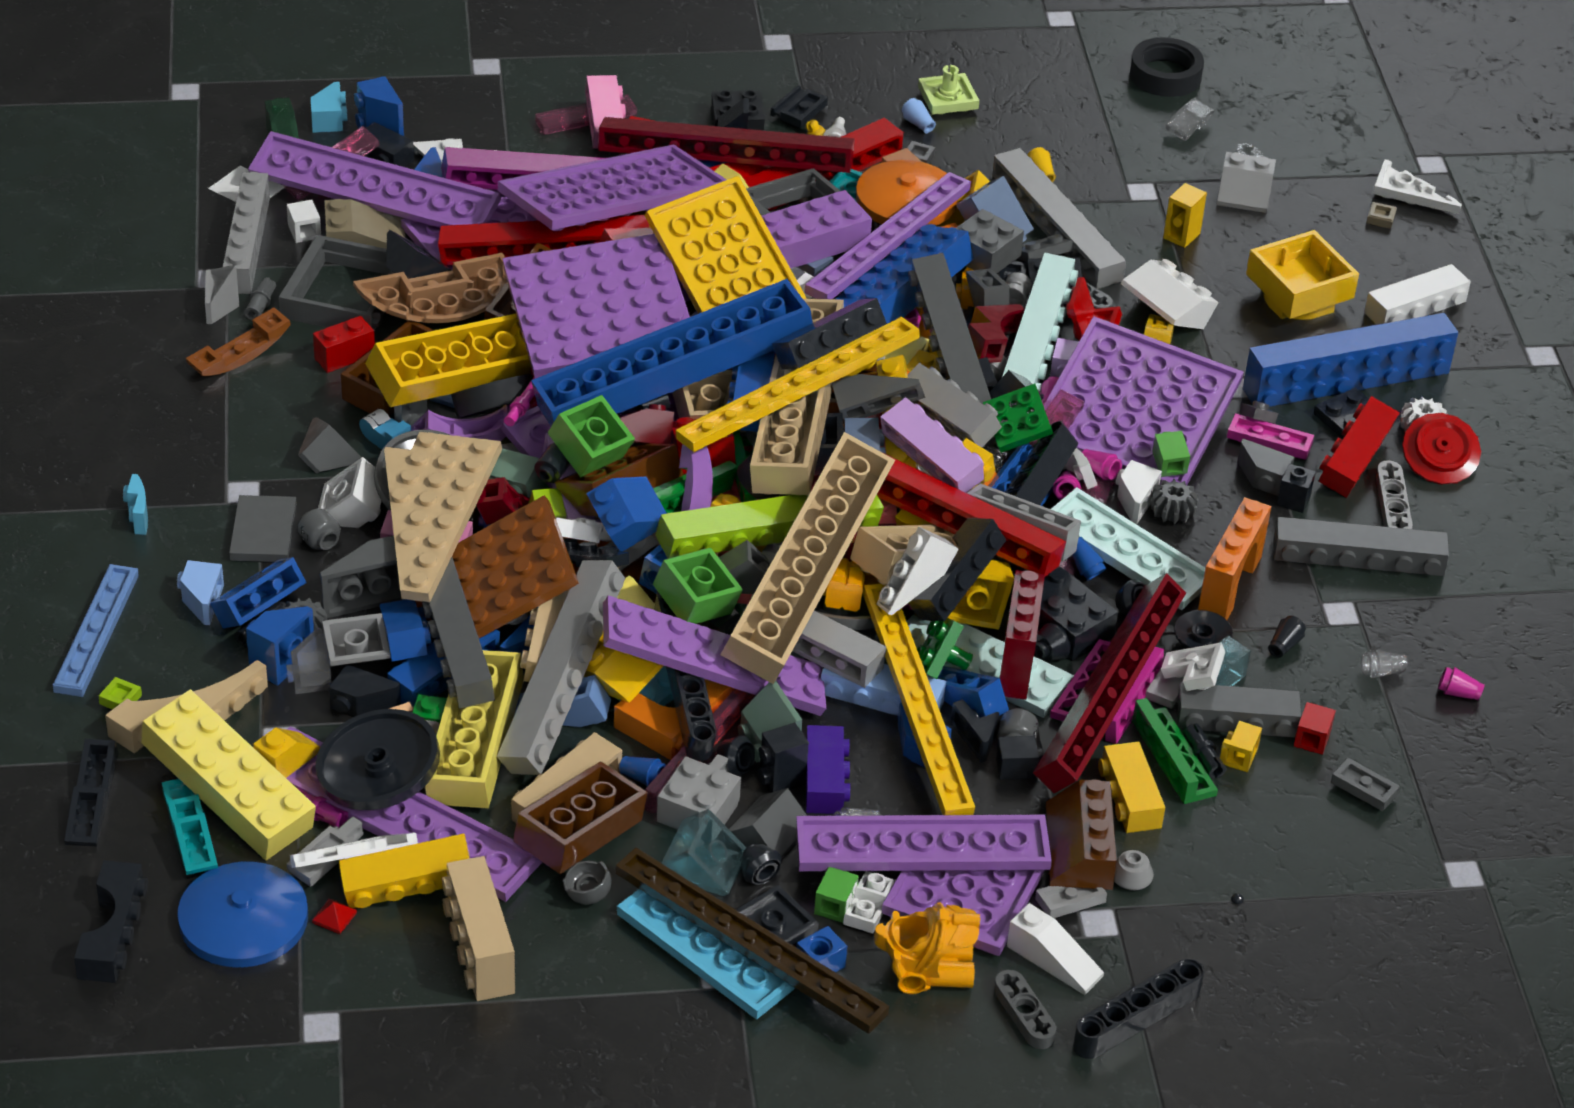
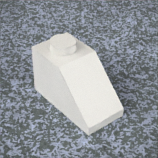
(1136, 488)

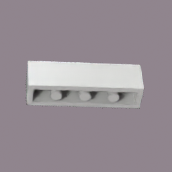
(1418, 296)

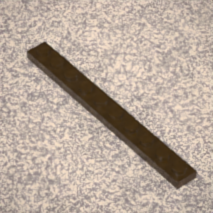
(753, 940)

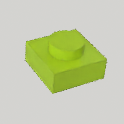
(119, 691)

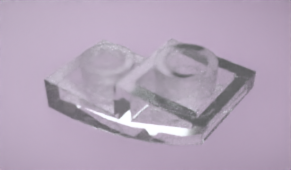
(1189, 118)

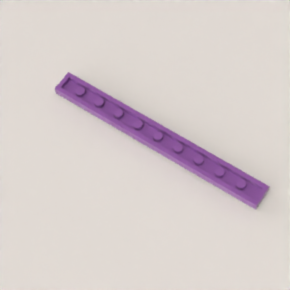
(887, 237)

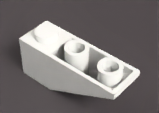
(920, 567)

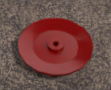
(1441, 448)

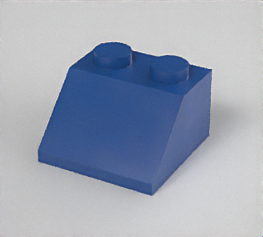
(378, 104)
(627, 509)
(275, 636)

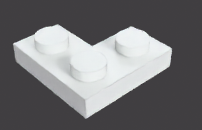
(1197, 665)

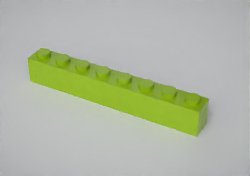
(731, 524)

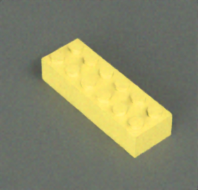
(473, 737)
(228, 774)

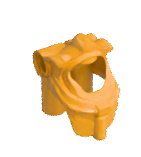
(931, 947)

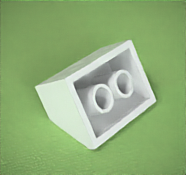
(1171, 294)

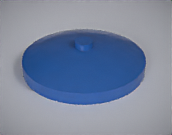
(243, 914)

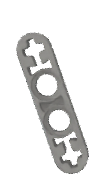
(1395, 501)

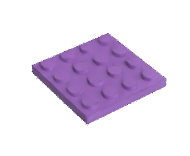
(991, 893)

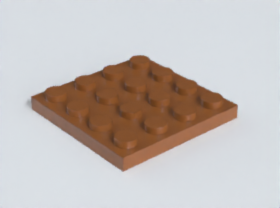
(513, 566)

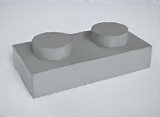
(1065, 900)

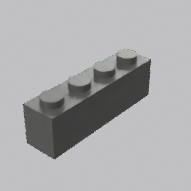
(1224, 706)

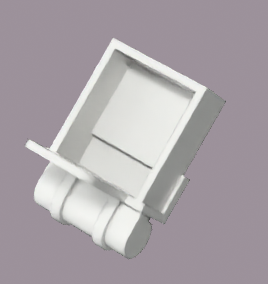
(583, 529)

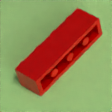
(1358, 446)

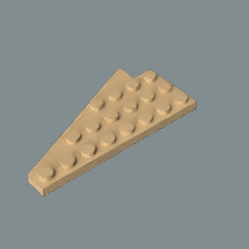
(432, 501)

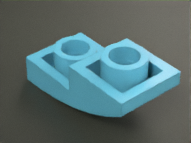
(137, 507)

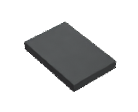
(262, 528)

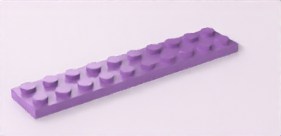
(373, 183)
(433, 820)

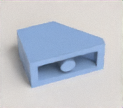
(200, 586)

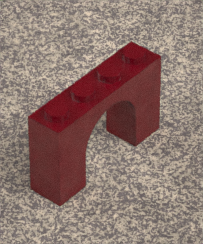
(1021, 633)

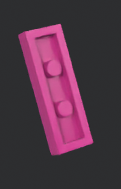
(1271, 435)

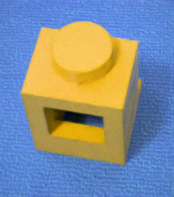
(1241, 746)

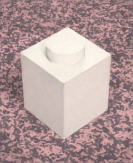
(303, 221)

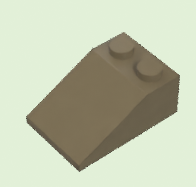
(359, 223)

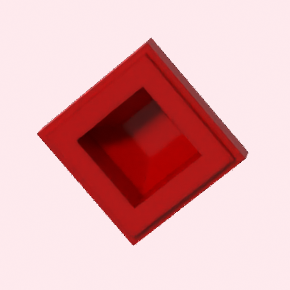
(334, 916)

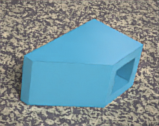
(329, 109)

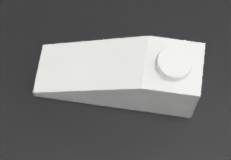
(1052, 949)

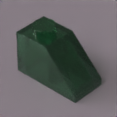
(281, 117)

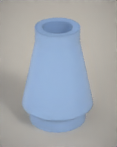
(917, 114)

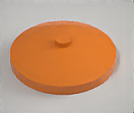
(894, 184)

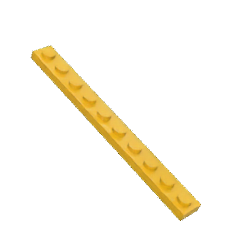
(796, 384)
(920, 707)

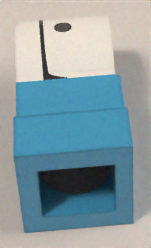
(381, 428)

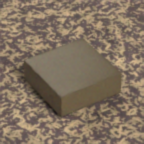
(1381, 215)

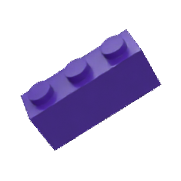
(827, 769)

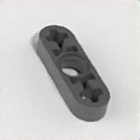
(1025, 1022)

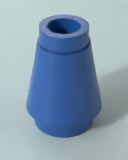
(1087, 560)
(641, 769)

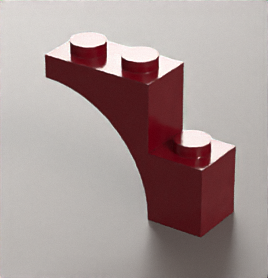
(990, 327)
(499, 500)

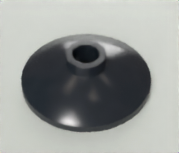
(1201, 628)

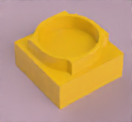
(1302, 276)

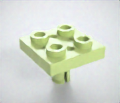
(948, 92)

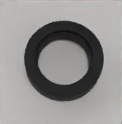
(1166, 50)
(489, 396)

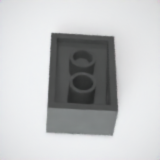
(361, 579)

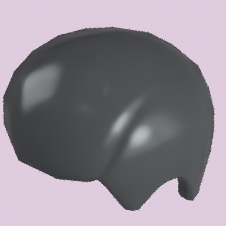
(587, 882)

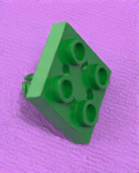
(1020, 425)
(941, 647)

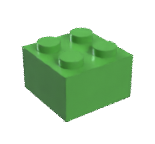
(591, 435)
(697, 586)

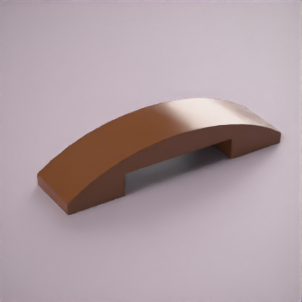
(243, 349)

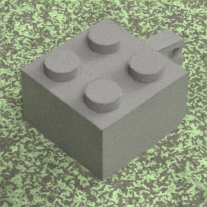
(696, 789)

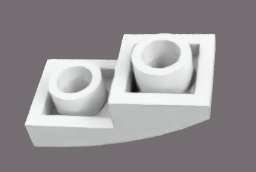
(1081, 467)
(866, 907)

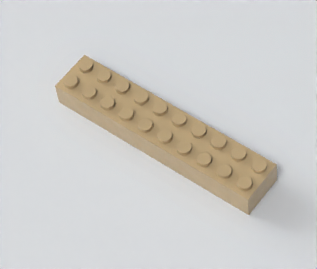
(792, 435)
(807, 558)

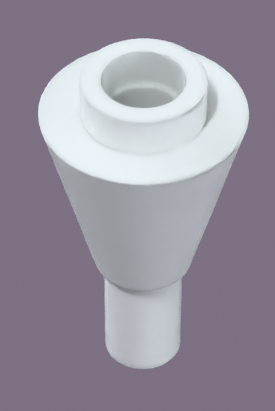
(836, 129)

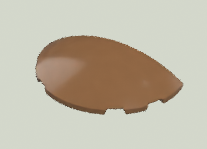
(438, 296)

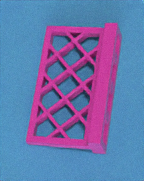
(1125, 713)

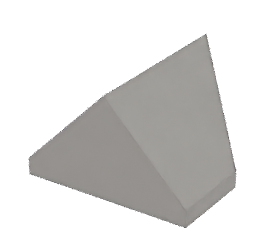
(220, 292)

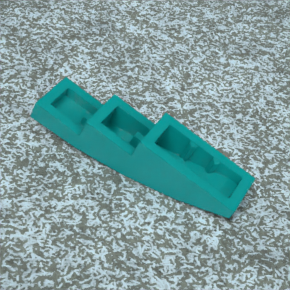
(189, 827)

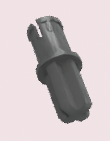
(260, 299)

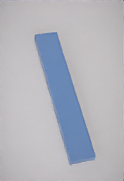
(95, 630)

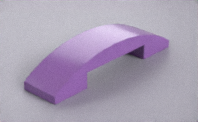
(698, 478)

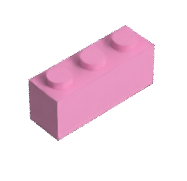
(603, 101)

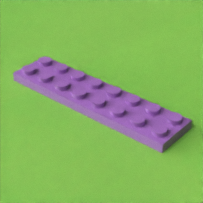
(698, 651)
(923, 842)

